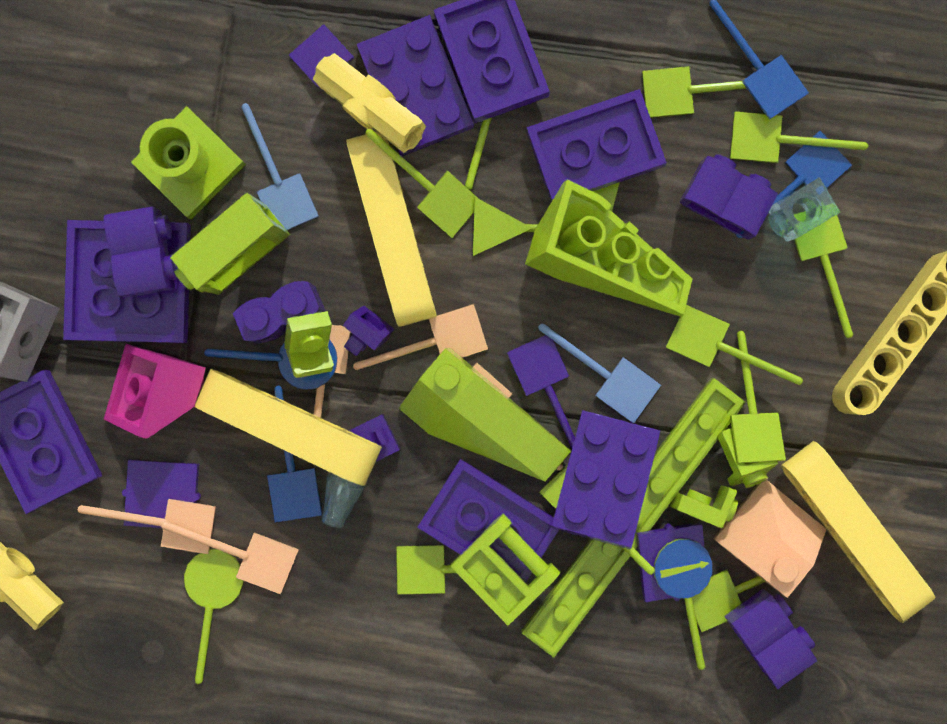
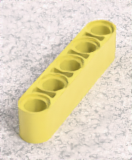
(391, 231)
(887, 343)
(288, 427)
(858, 532)

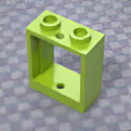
(229, 246)

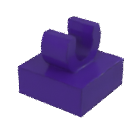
(367, 331)
(379, 432)

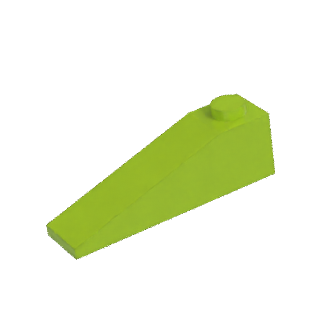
(596, 250)
(474, 414)

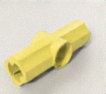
(369, 102)
(24, 590)

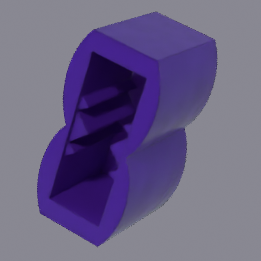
(729, 196)
(140, 251)
(266, 318)
(771, 637)

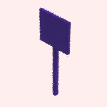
(314, 49)
(537, 368)

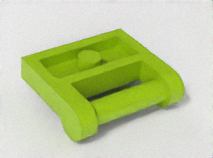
(494, 579)

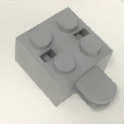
(23, 331)

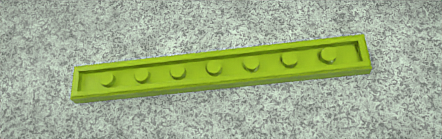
(601, 561)

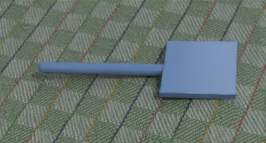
(285, 198)
(625, 389)

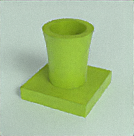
(201, 172)

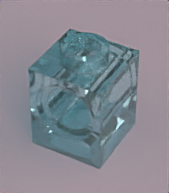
(818, 208)

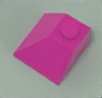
(152, 391)

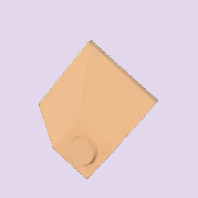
(773, 538)

